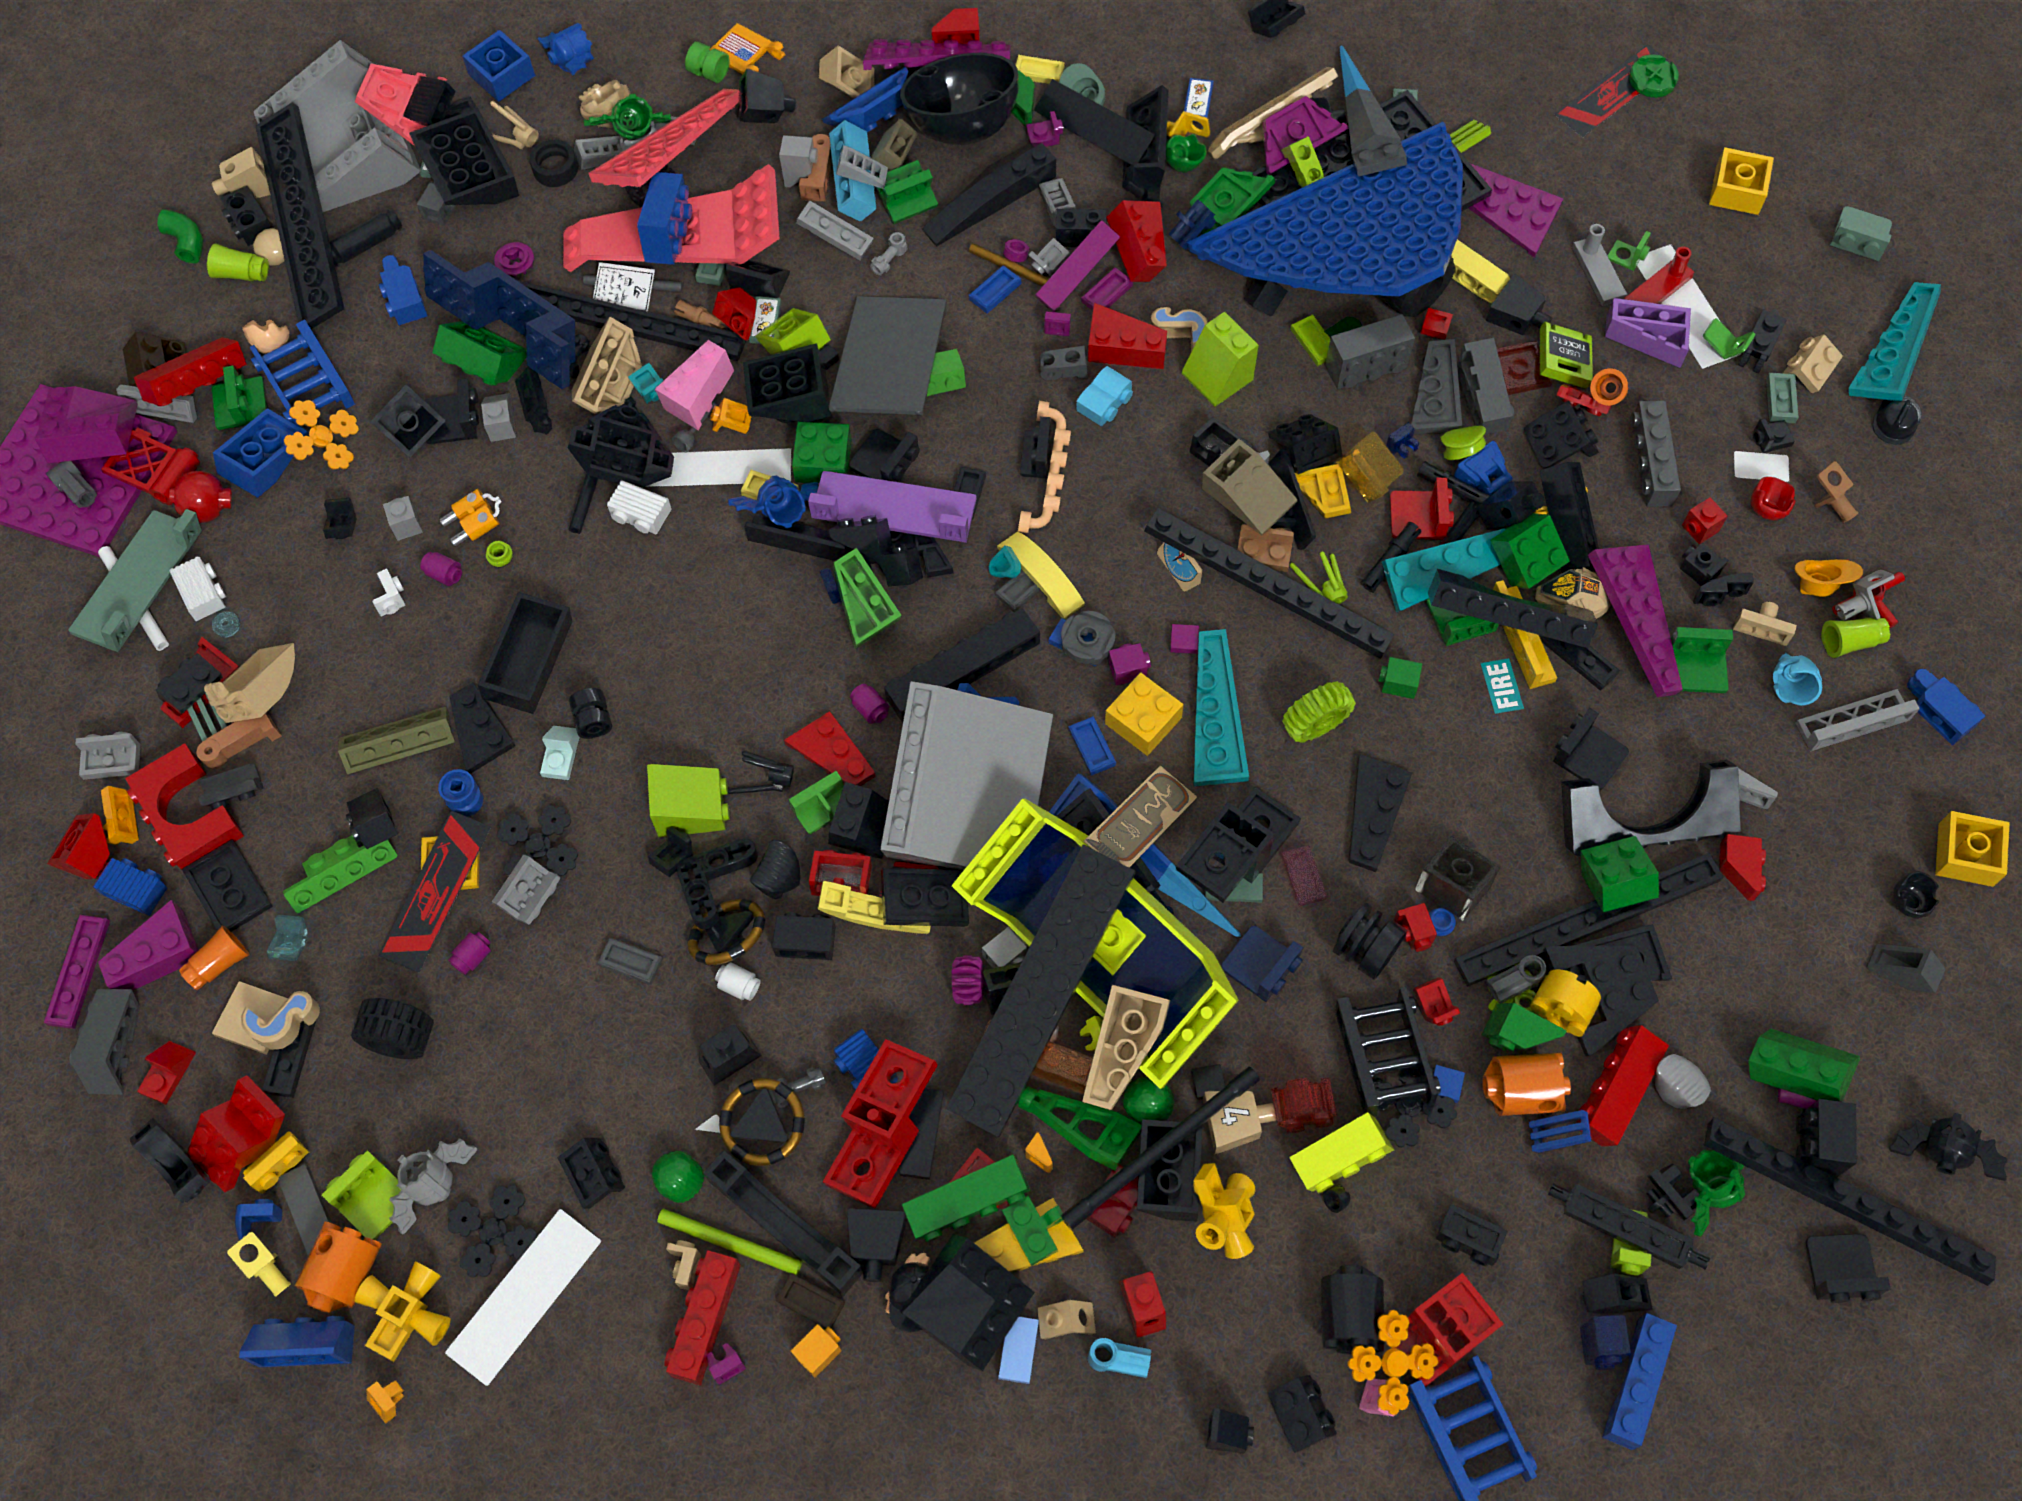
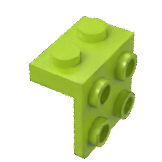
(365, 1195)

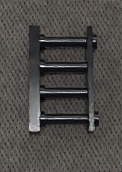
(1364, 1069)

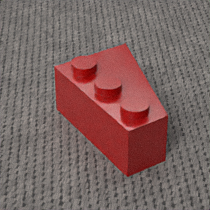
(1140, 238)
(1125, 340)

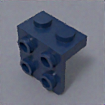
(1262, 963)

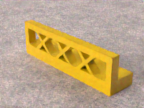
(1532, 654)

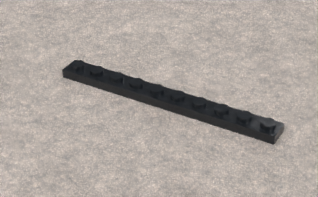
(643, 323)
(1269, 583)
(1582, 922)
(1851, 1201)

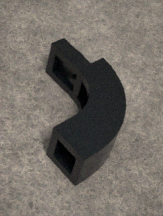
(170, 1160)

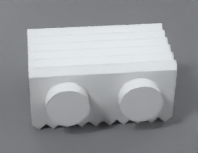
(638, 507)
(198, 589)

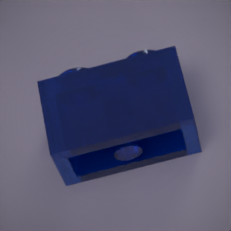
(1605, 1341)

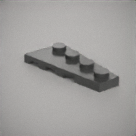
(1438, 394)

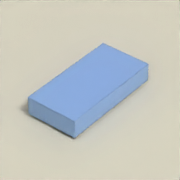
(1019, 1351)

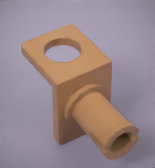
(1836, 493)

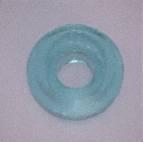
(230, 628)

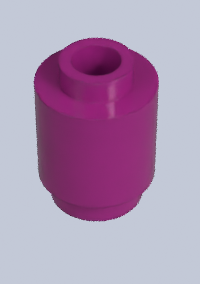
(441, 568)
(869, 703)
(470, 952)

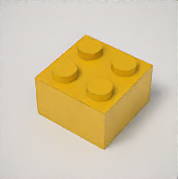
(1741, 181)
(1144, 714)
(1972, 848)

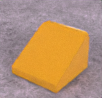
(1038, 1154)

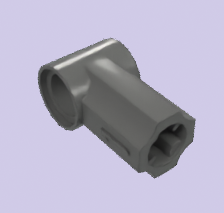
(70, 480)
(1516, 981)

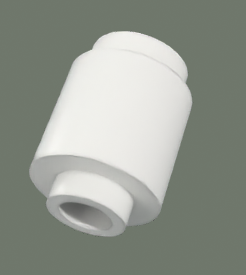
(737, 981)

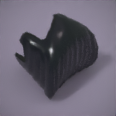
(777, 870)

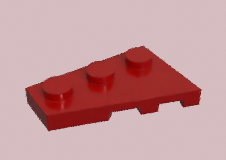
(218, 661)

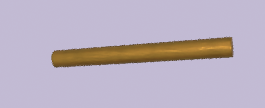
(1014, 267)

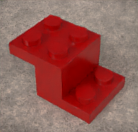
(235, 1133)
(1452, 1323)

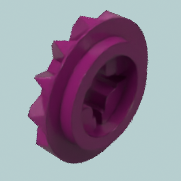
(511, 252)

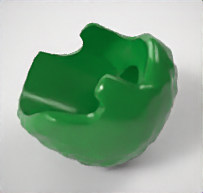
(1185, 152)
(1147, 1101)
(677, 1176)

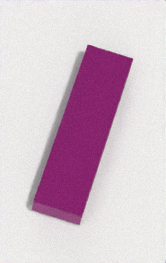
(1077, 266)
(77, 971)

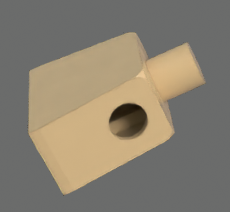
(242, 171)

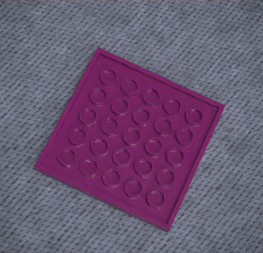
(39, 508)

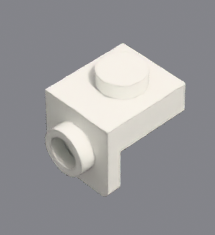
(392, 600)

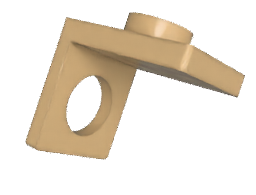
(1064, 1319)

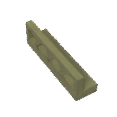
(395, 740)

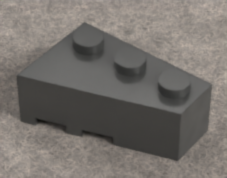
(1484, 386)

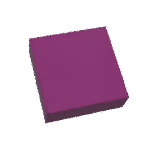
(1057, 323)
(1184, 639)

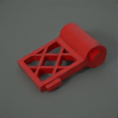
(168, 471)

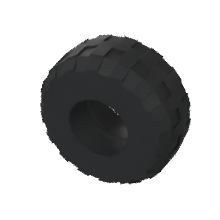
(1421, 298)

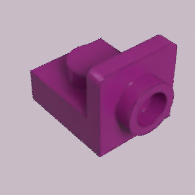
(1045, 132)

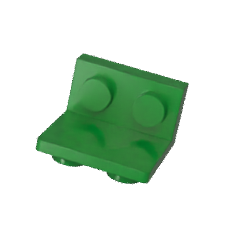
(1459, 627)
(1702, 658)

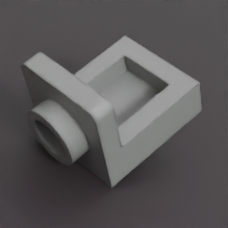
(1049, 258)

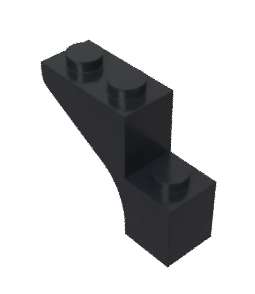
(874, 539)

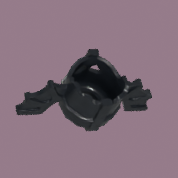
(1952, 1148)

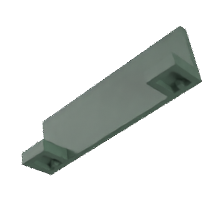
(136, 579)

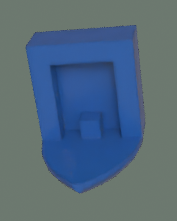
(261, 1211)

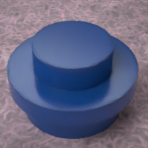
(1443, 921)

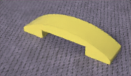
(1045, 574)
(858, 908)

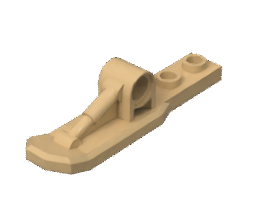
(1250, 127)

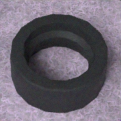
(556, 177)

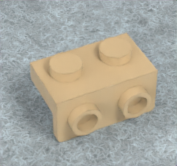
(1814, 362)

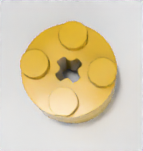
(1566, 1001)

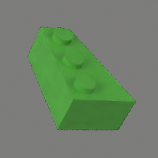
(863, 598)

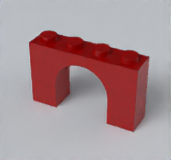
(155, 787)

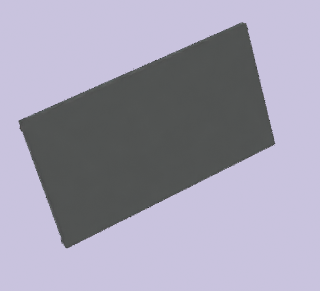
(888, 355)

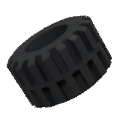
(392, 1028)

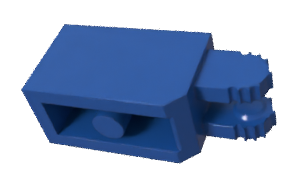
(402, 292)
(1944, 706)

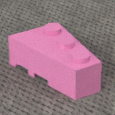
(695, 383)

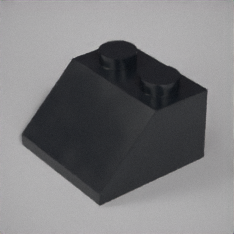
(407, 420)
(859, 821)

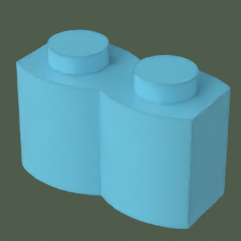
(1104, 396)

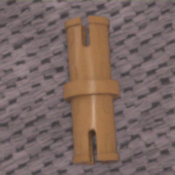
(697, 315)

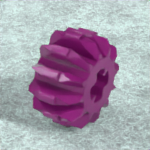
(967, 980)

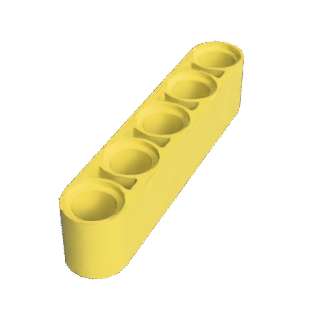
(1477, 273)

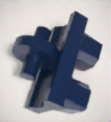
(1192, 223)

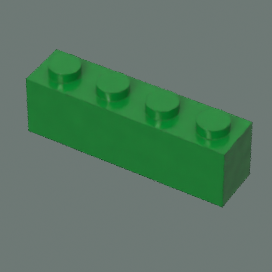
(965, 1198)

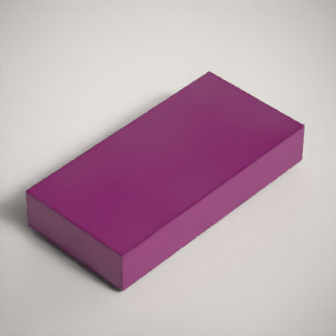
(1107, 290)

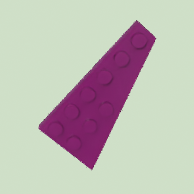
(925, 52)

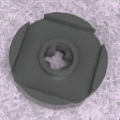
(1088, 652)

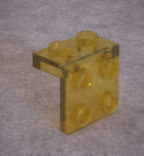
(1370, 467)

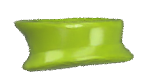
(1463, 442)

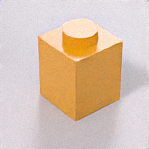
(817, 1349)

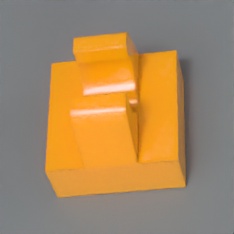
(385, 1399)

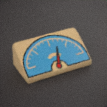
(1181, 566)

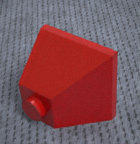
(82, 848)

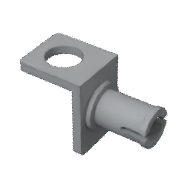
(1864, 598)

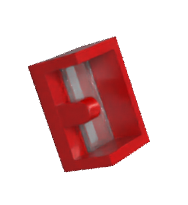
(840, 868)

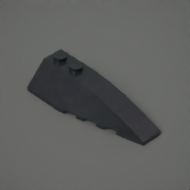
(993, 190)

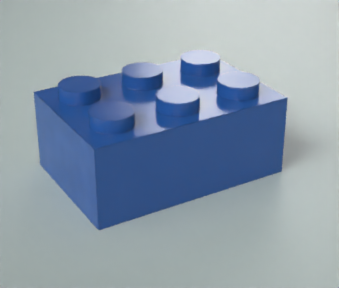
(664, 218)

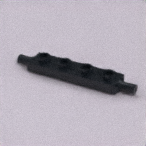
(1628, 1226)

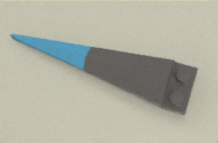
(1372, 136)

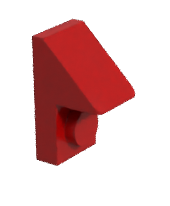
(167, 1069)

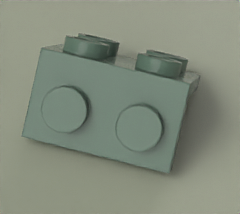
(1862, 233)

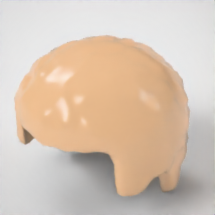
(266, 337)

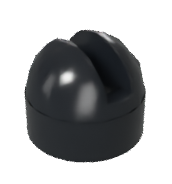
(1330, 1198)

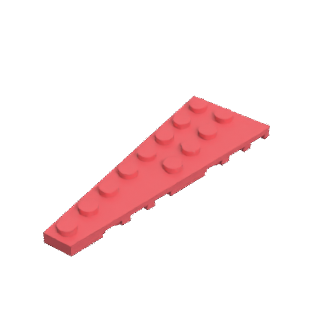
(652, 153)

